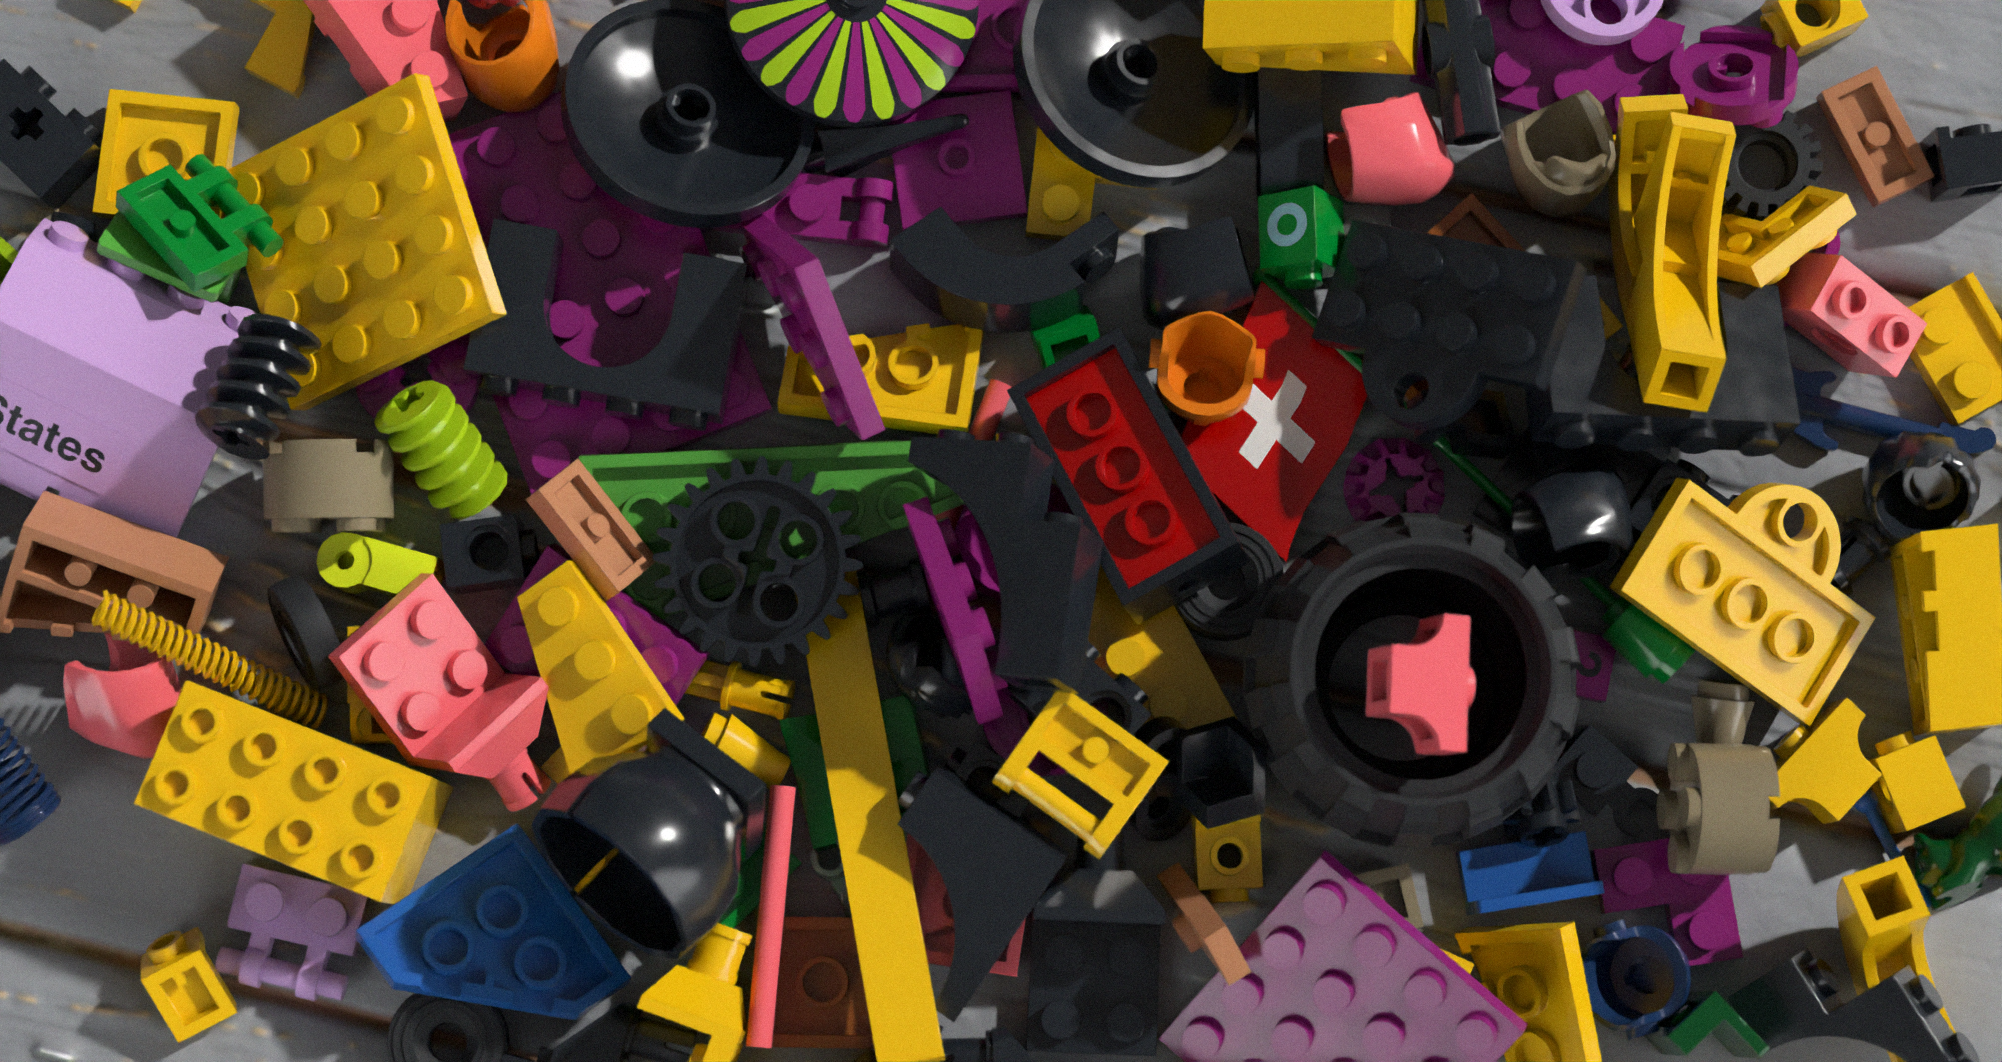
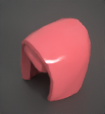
(1389, 153)
(127, 703)

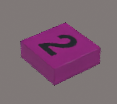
(1596, 666)

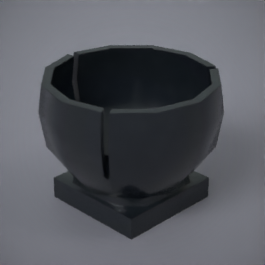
(680, 828)

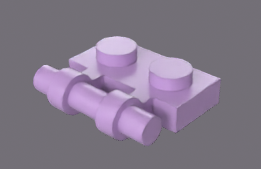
(298, 912)

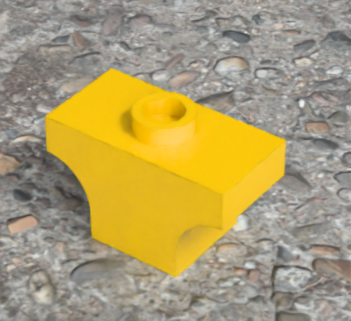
(1824, 764)

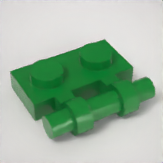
(187, 232)

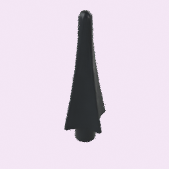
(854, 148)

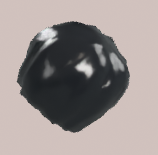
(1919, 484)

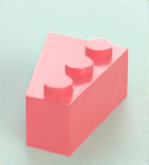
(392, 41)

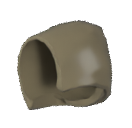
(1561, 154)

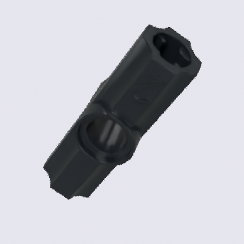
(1460, 60)

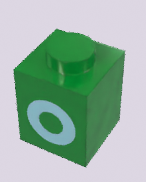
(1300, 235)

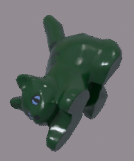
(1962, 863)

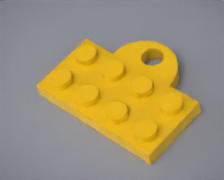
(1749, 591)

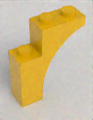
(1675, 295)

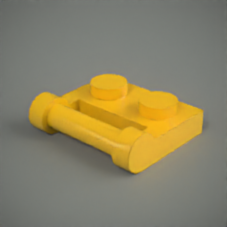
(1092, 752)

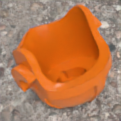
(1205, 367)

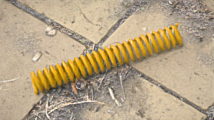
(247, 682)

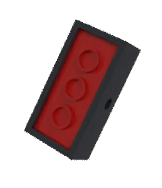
(1129, 475)

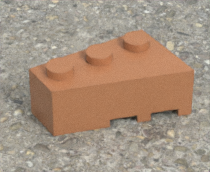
(77, 552)

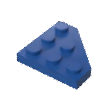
(496, 936)

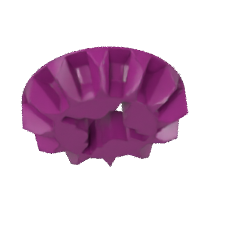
(1368, 472)

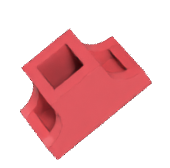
(1426, 684)

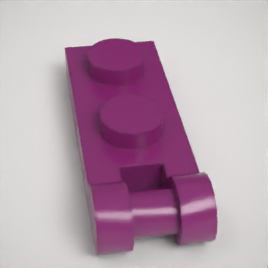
(814, 210)

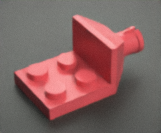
(445, 692)

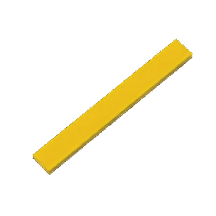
(871, 841)

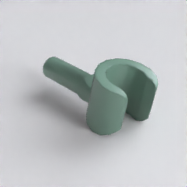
(837, 880)

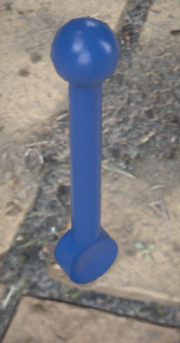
(1867, 804)

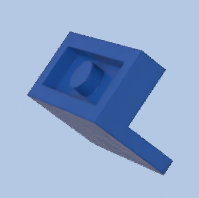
(1526, 876)

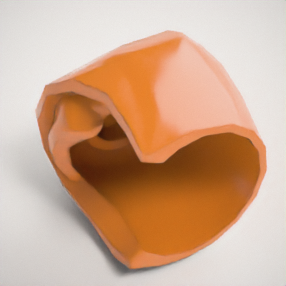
(509, 58)

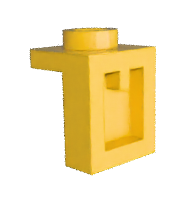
(185, 983)

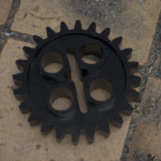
(701, 543)

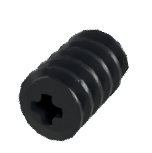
(251, 380)

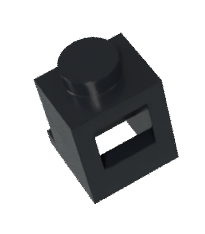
(1963, 164)

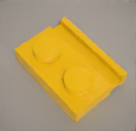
(1960, 349)

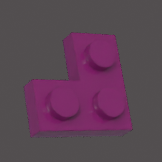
(1696, 905)

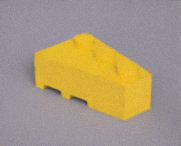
(1951, 627)

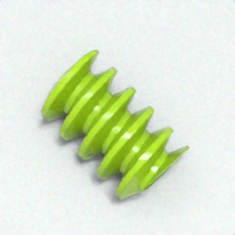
(442, 449)

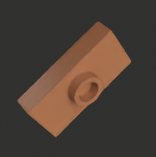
(1874, 136)
(591, 529)
(1201, 925)

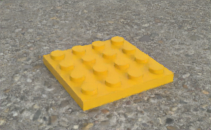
(373, 236)

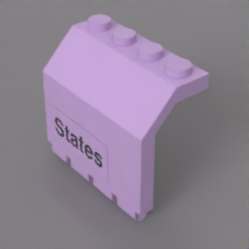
(105, 380)

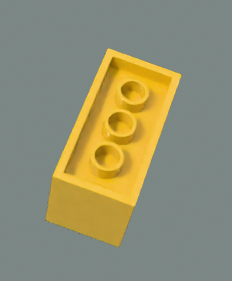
(293, 794)

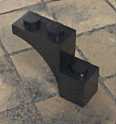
(1895, 1014)

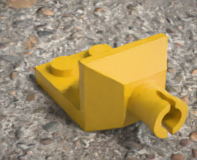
(706, 995)

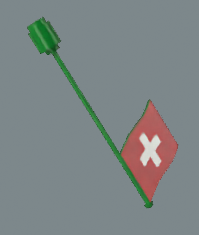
(1298, 424)

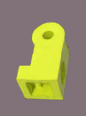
(365, 564)

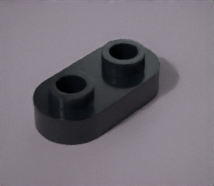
(1166, 814)

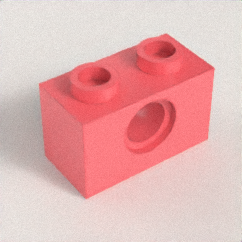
(1848, 315)

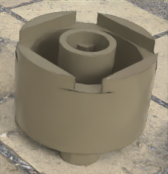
(328, 481)
(1719, 809)

